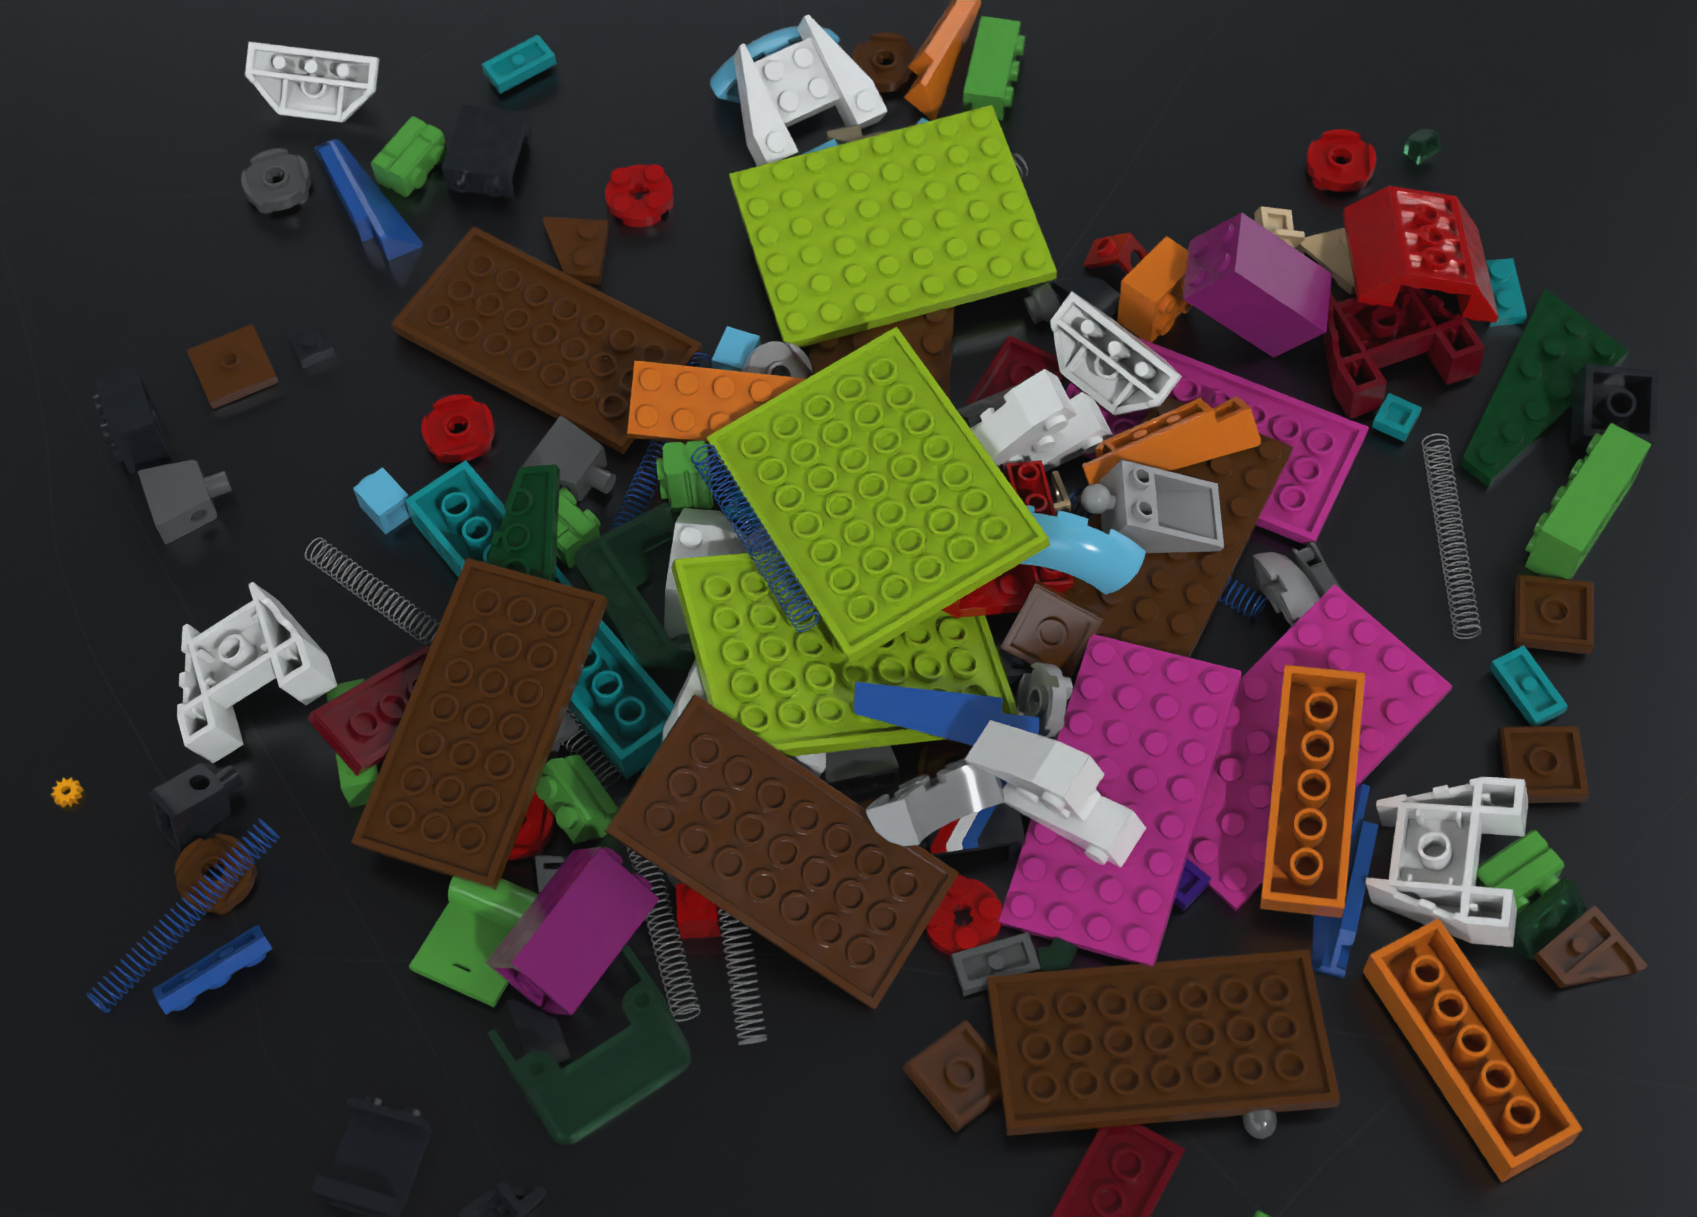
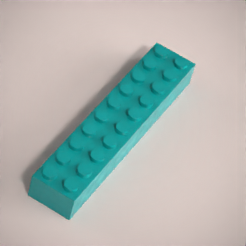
(613, 693)

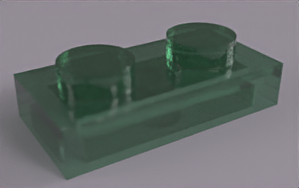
(1548, 917)

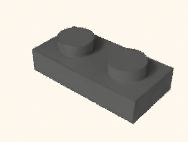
(997, 958)

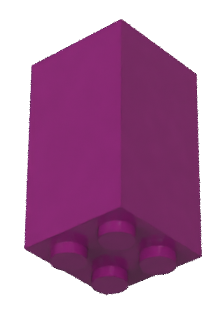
(1257, 285)
(573, 930)

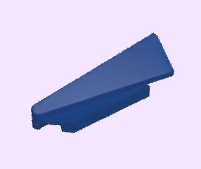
(365, 203)
(935, 712)
(1336, 935)

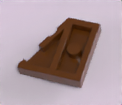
(579, 246)
(1588, 952)

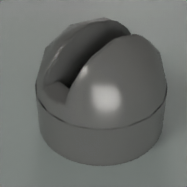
(1260, 1123)

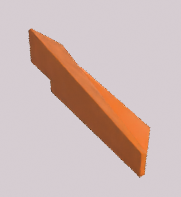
(940, 56)
(1179, 438)

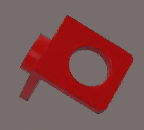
(1114, 250)

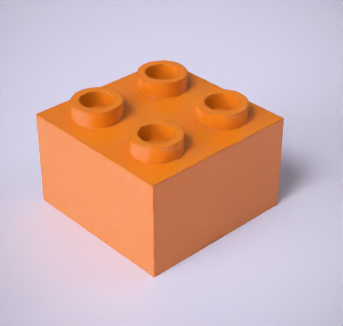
(1154, 291)

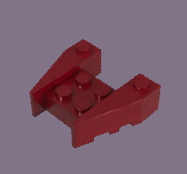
(1370, 337)

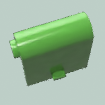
(469, 934)

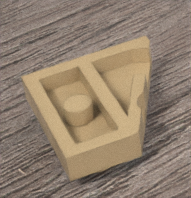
(1332, 254)

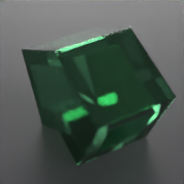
(1422, 145)
(1057, 956)

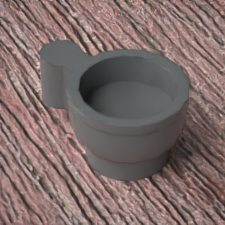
(1041, 303)

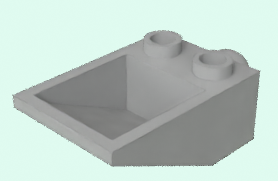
(1157, 508)

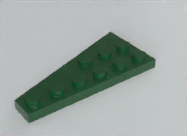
(1537, 385)
(530, 524)

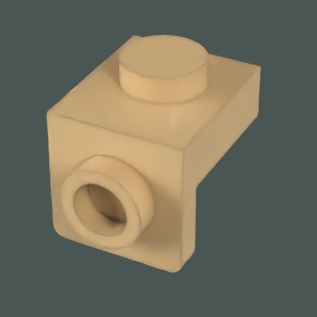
(1280, 224)

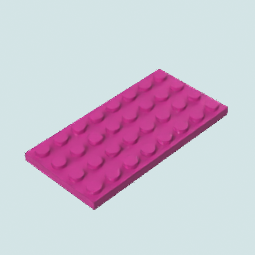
(1321, 441)
(1396, 698)
(1156, 736)

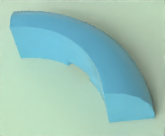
(725, 80)
(1087, 553)

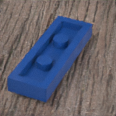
(212, 970)

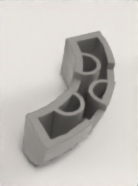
(1284, 585)
(929, 804)

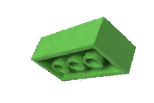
(1585, 503)

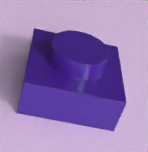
(1191, 885)

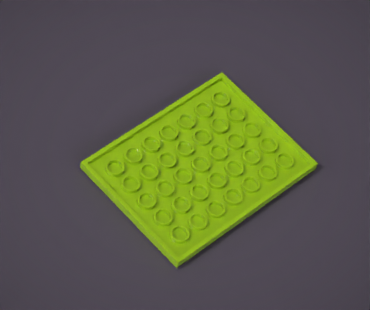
(891, 227)
(877, 494)
(801, 685)

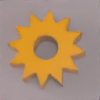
(71, 797)

